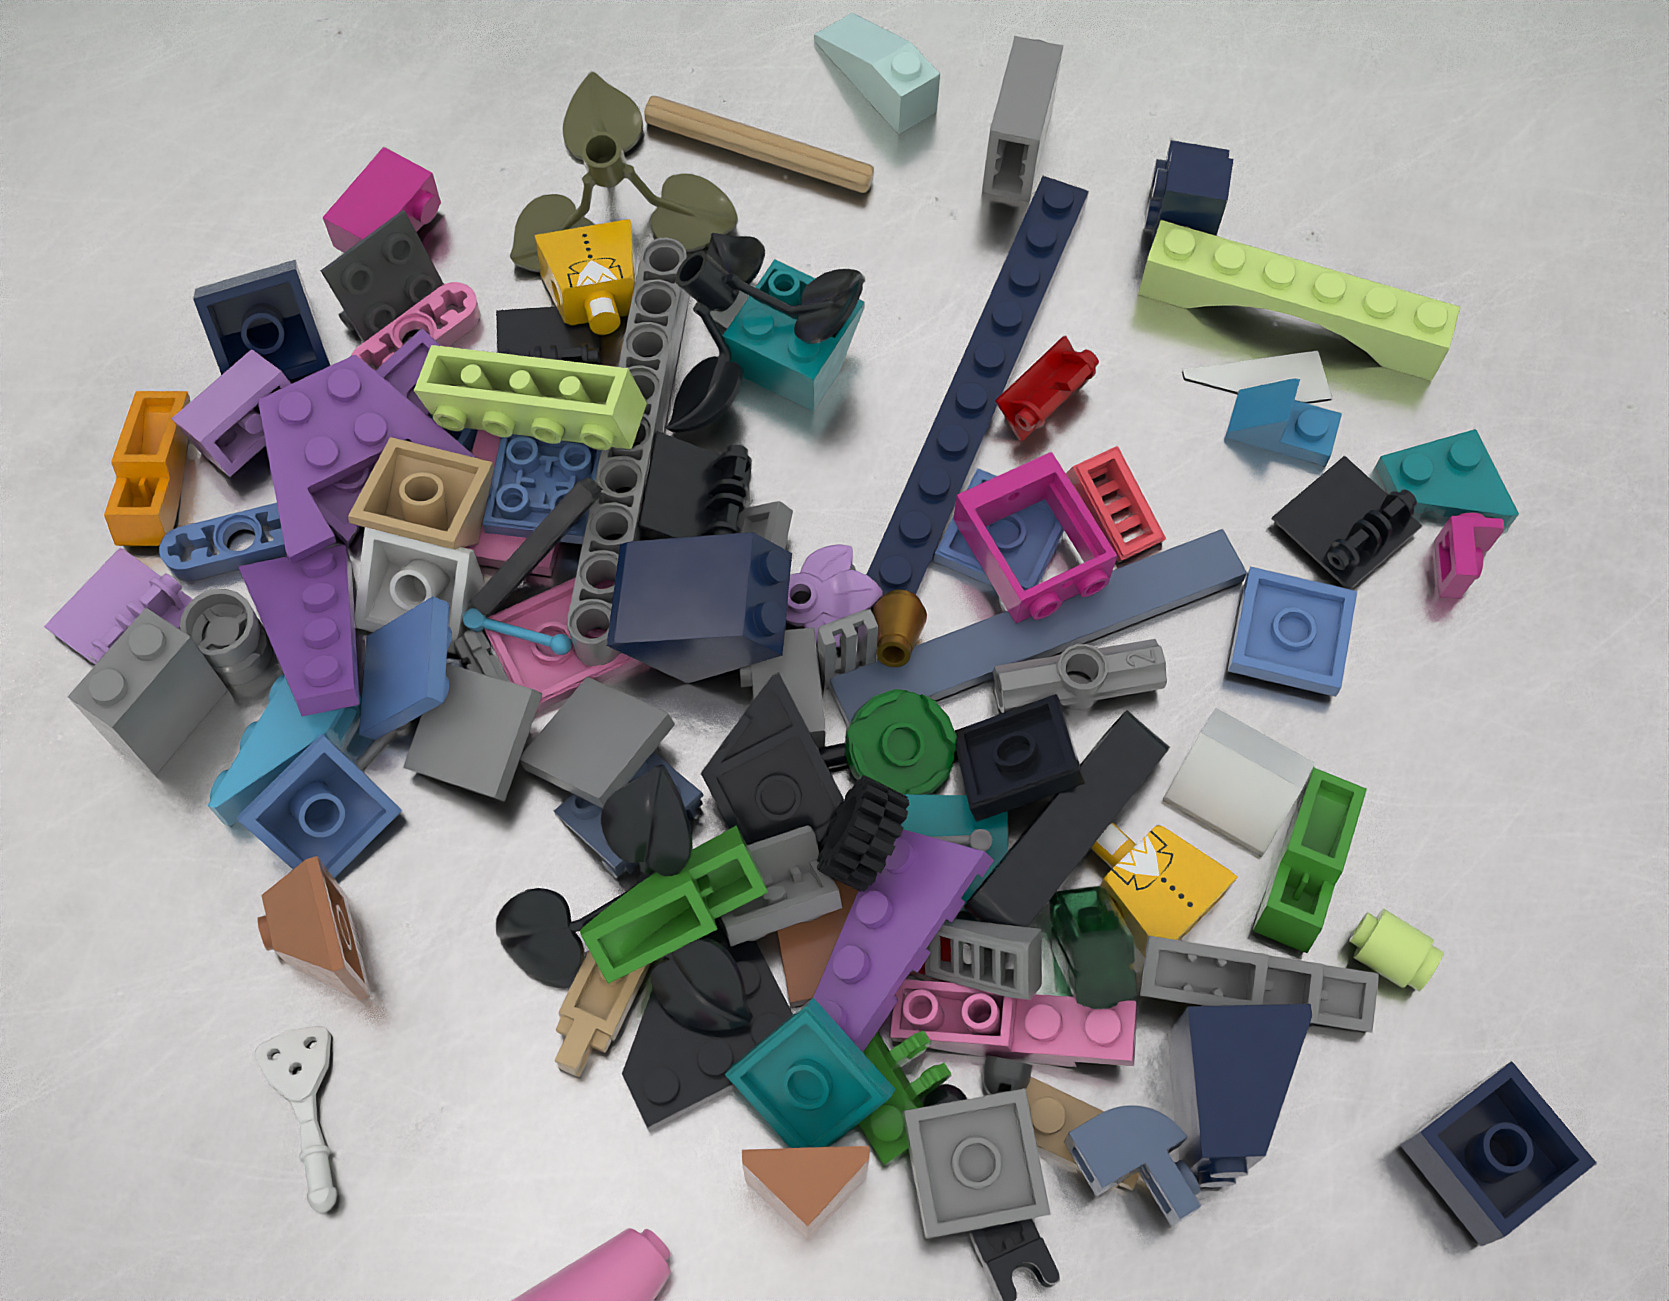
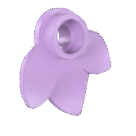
(832, 588)

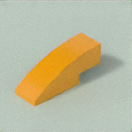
(148, 470)

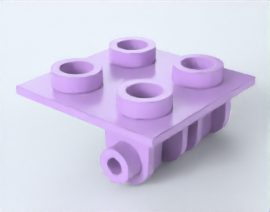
(112, 603)

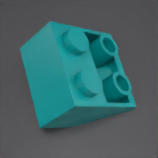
(771, 353)

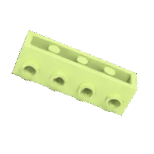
(531, 397)

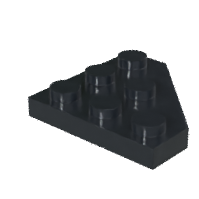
(684, 1066)

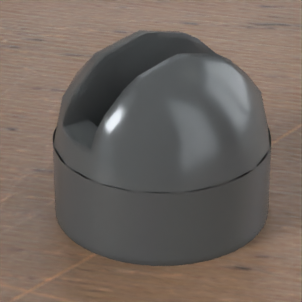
(1006, 1072)

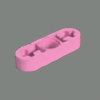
(419, 316)

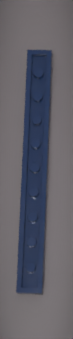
(979, 380)

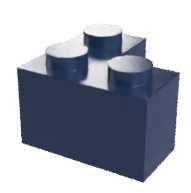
(1190, 188)

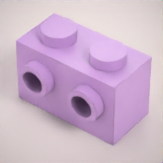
(226, 416)

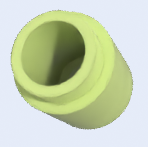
(1396, 949)

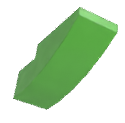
(1310, 861)
(674, 909)

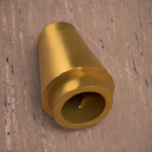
(900, 623)

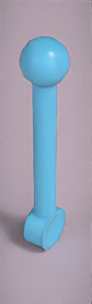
(476, 621)

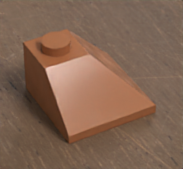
(313, 929)

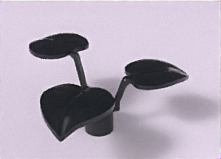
(715, 283)
(647, 826)

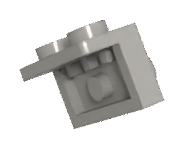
(793, 884)

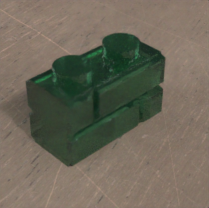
(1093, 947)

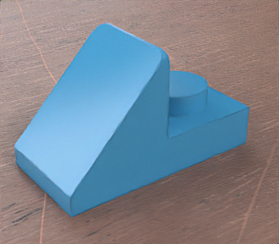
(1277, 422)

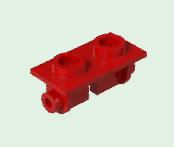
(1045, 386)

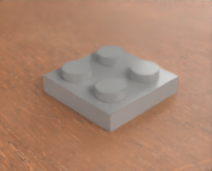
(975, 1163)

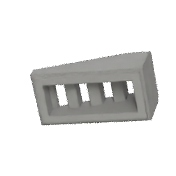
(1022, 942)

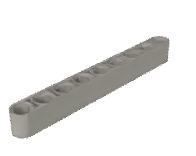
(619, 467)

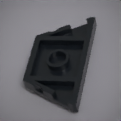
(771, 771)

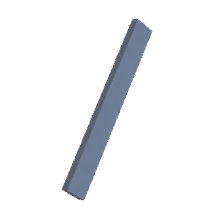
(970, 653)

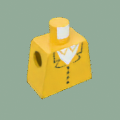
(590, 273)
(1160, 882)

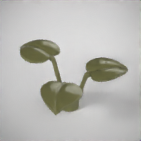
(598, 130)

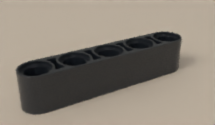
(1068, 826)

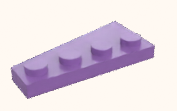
(310, 625)

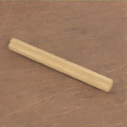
(759, 144)

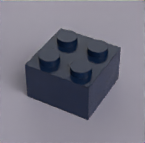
(1498, 1154)

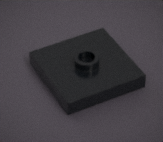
(1017, 758)

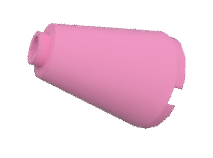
(621, 1269)

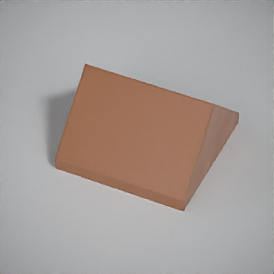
(806, 1182)

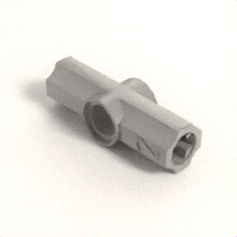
(1112, 669)

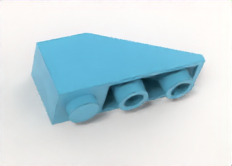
(272, 746)

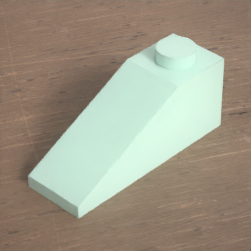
(884, 69)

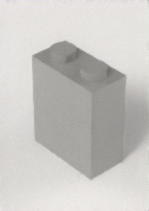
(1021, 118)
(149, 691)

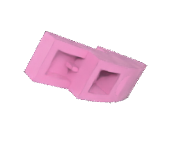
(1022, 1030)

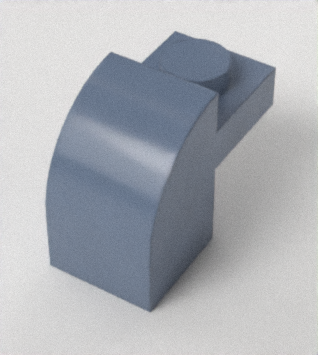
(1131, 1142)

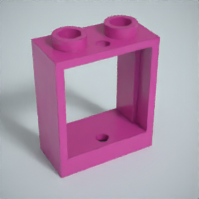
(1015, 491)

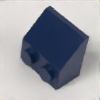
(265, 314)

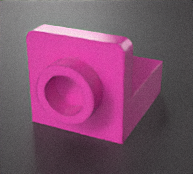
(1460, 551)

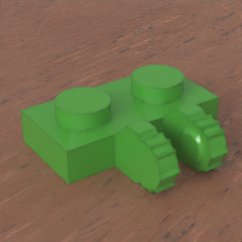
(886, 1124)

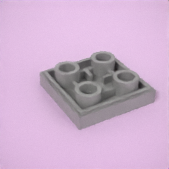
(475, 733)
(596, 741)

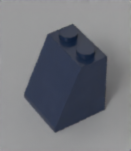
(700, 603)
(1232, 1082)

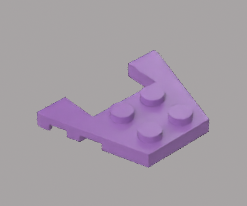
(328, 431)

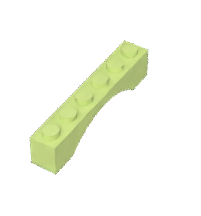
(1388, 323)

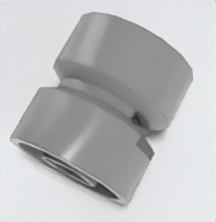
(228, 635)

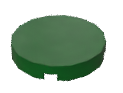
(901, 742)

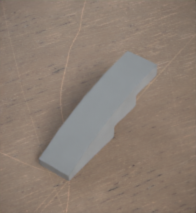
(1238, 977)

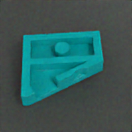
(1449, 478)

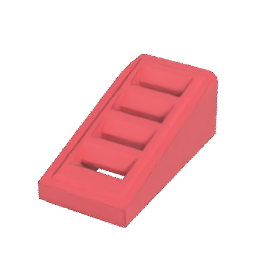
(1121, 480)

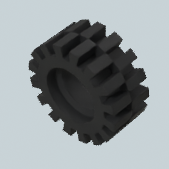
(863, 833)

